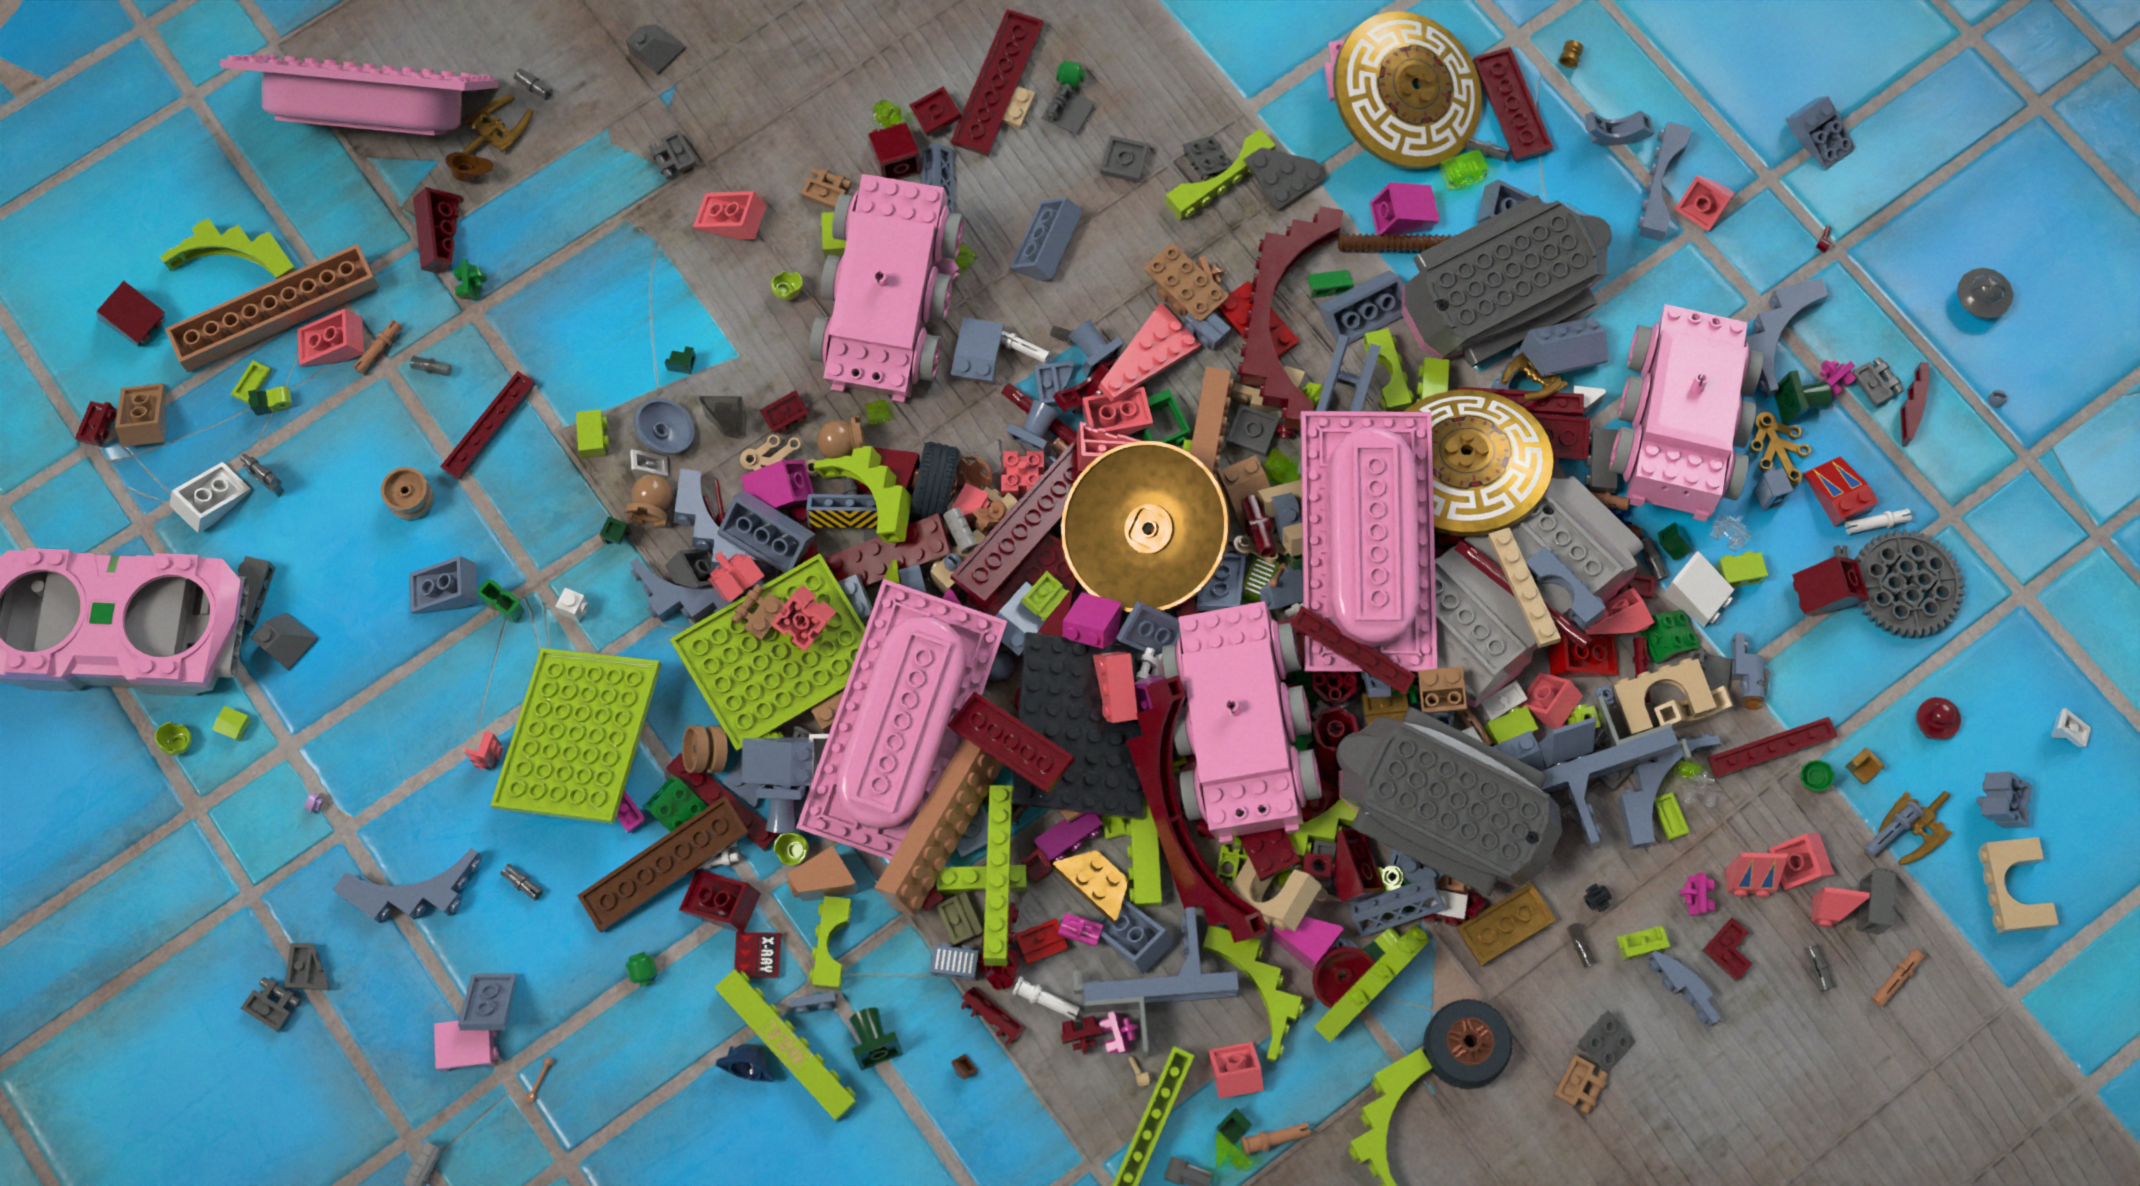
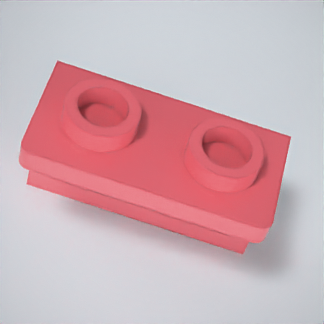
(488, 752)

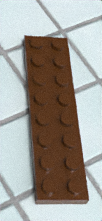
(663, 864)

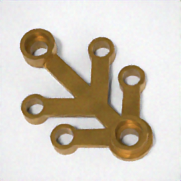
(1778, 445)

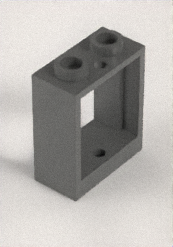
(1876, 912)

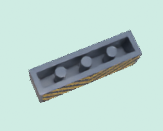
(841, 511)

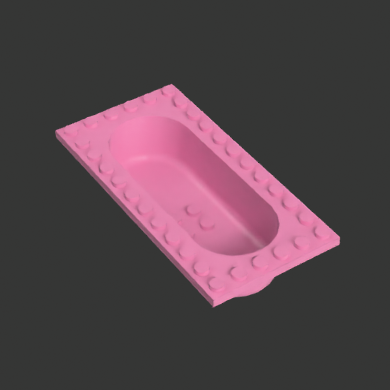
(360, 95)
(1369, 534)
(892, 721)

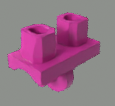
(1833, 374)
(1695, 894)
(1080, 929)
(1115, 1023)

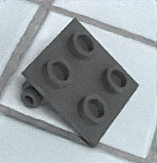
(1068, 109)
(1206, 157)
(1714, 668)
(1606, 1041)

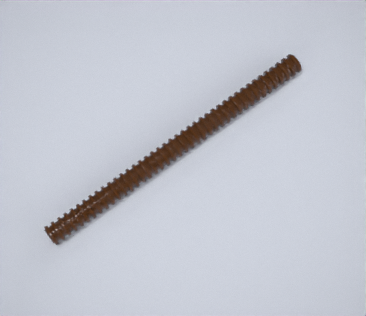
(1372, 242)

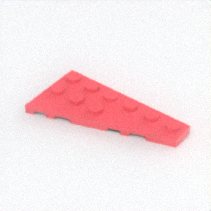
(1153, 349)

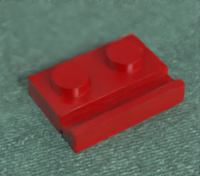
(1041, 941)

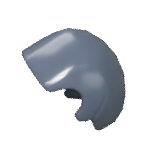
(1002, 667)

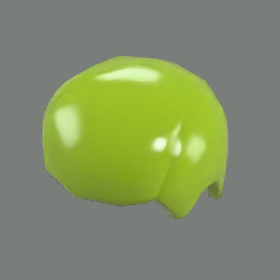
(787, 285)
(173, 738)
(791, 848)

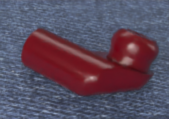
(1477, 905)

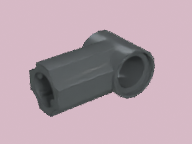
(1181, 1173)

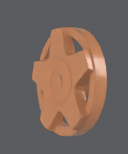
(973, 472)

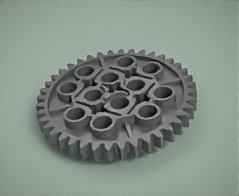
(1943, 579)

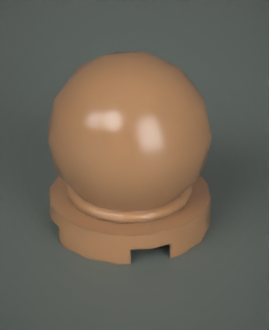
(840, 438)
(650, 499)

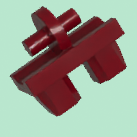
(1090, 1030)

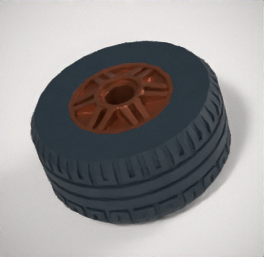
(934, 481)
(1482, 1029)

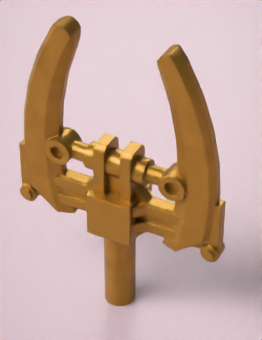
(489, 131)
(1550, 386)
(1928, 820)

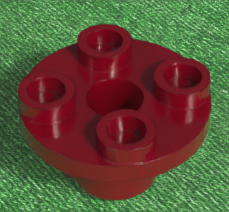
(1938, 718)
(1001, 976)

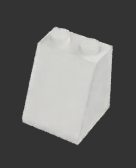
(1699, 590)

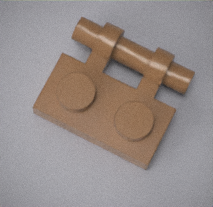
(824, 193)
(761, 620)
(1574, 1080)

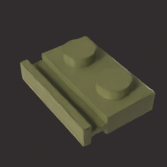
(959, 918)

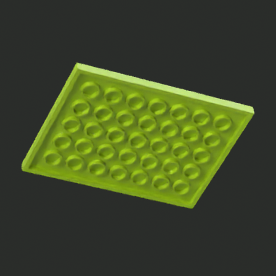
(771, 681)
(576, 735)

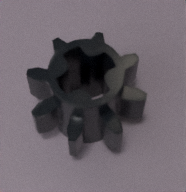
(1597, 897)

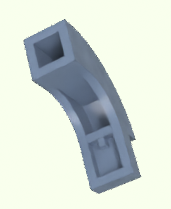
(1618, 131)

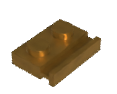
(1387, 707)

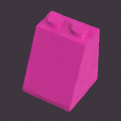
(1404, 209)
(780, 484)
(1093, 621)
(1308, 941)

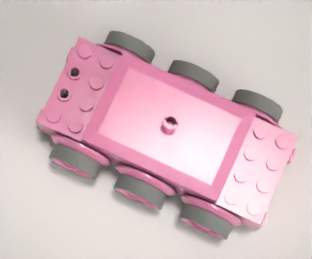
(886, 287)
(1687, 412)
(1241, 722)

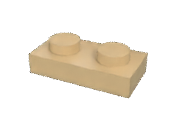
(1019, 107)

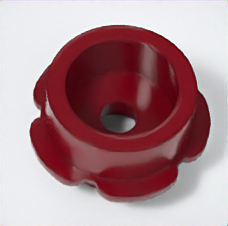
(1285, 433)

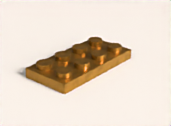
(1506, 924)

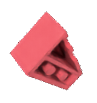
(1094, 443)
(1116, 686)

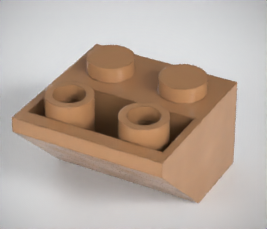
(1442, 690)

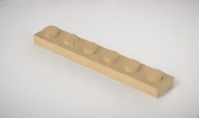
(1524, 587)

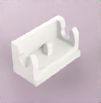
(1502, 701)

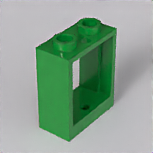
(1160, 401)

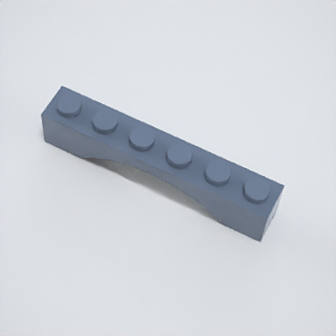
(1656, 215)

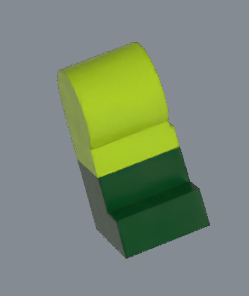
(270, 400)
(1382, 944)

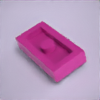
(629, 814)

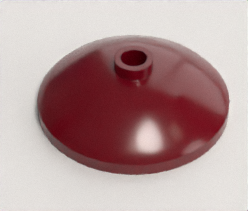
(1326, 980)

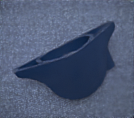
(746, 1062)

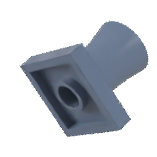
(1094, 347)
(1035, 427)
(781, 805)

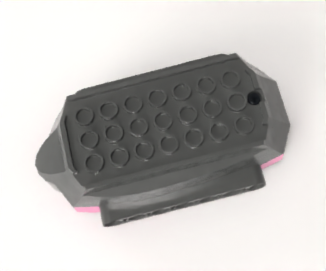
(1505, 278)
(1448, 800)

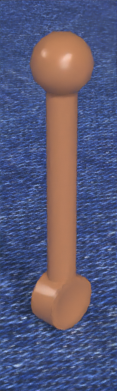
(1273, 582)
(530, 1097)

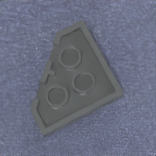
(1283, 174)

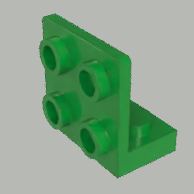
(1670, 635)
(674, 804)

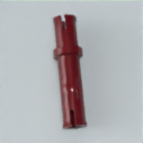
(1641, 660)

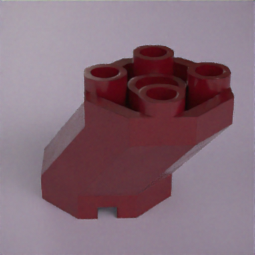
(1337, 686)
(1327, 730)

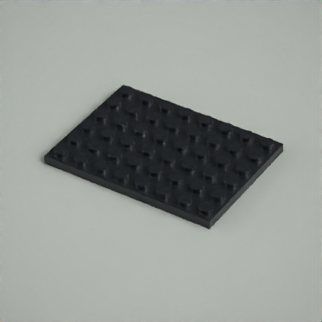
(1065, 706)

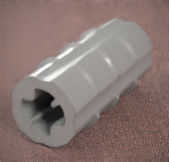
(960, 530)
(422, 1165)

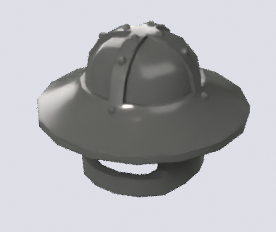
(1985, 293)

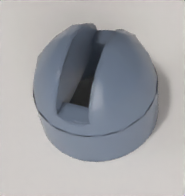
(1999, 400)
(949, 565)

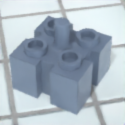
(2006, 799)

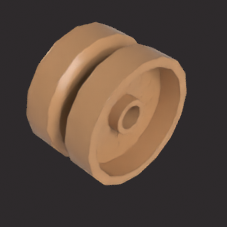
(407, 493)
(704, 749)

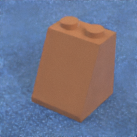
(822, 877)

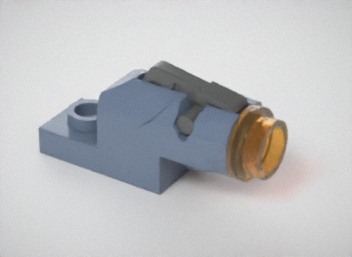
(1750, 672)

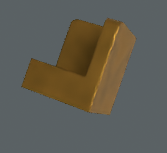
(1864, 765)

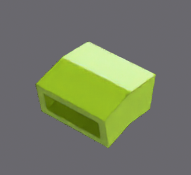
(231, 723)

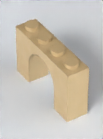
(1291, 534)
(1686, 677)
(1287, 907)
(2008, 913)

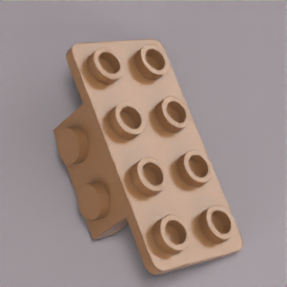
(1184, 284)

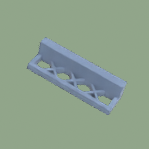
(931, 170)
(1394, 902)

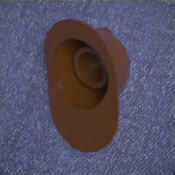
(467, 167)

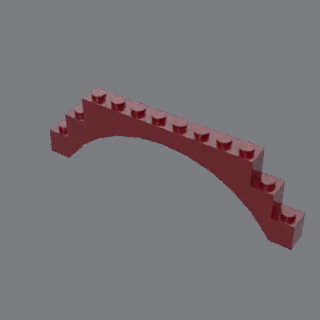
(1261, 362)
(1192, 876)

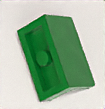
(1329, 283)

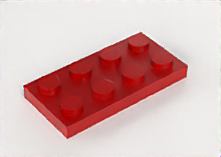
(1236, 310)

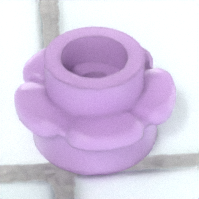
(313, 802)

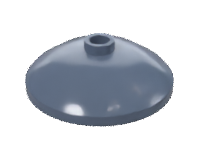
(669, 420)

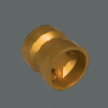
(1570, 56)

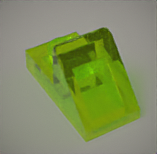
(1280, 468)
(1225, 1149)

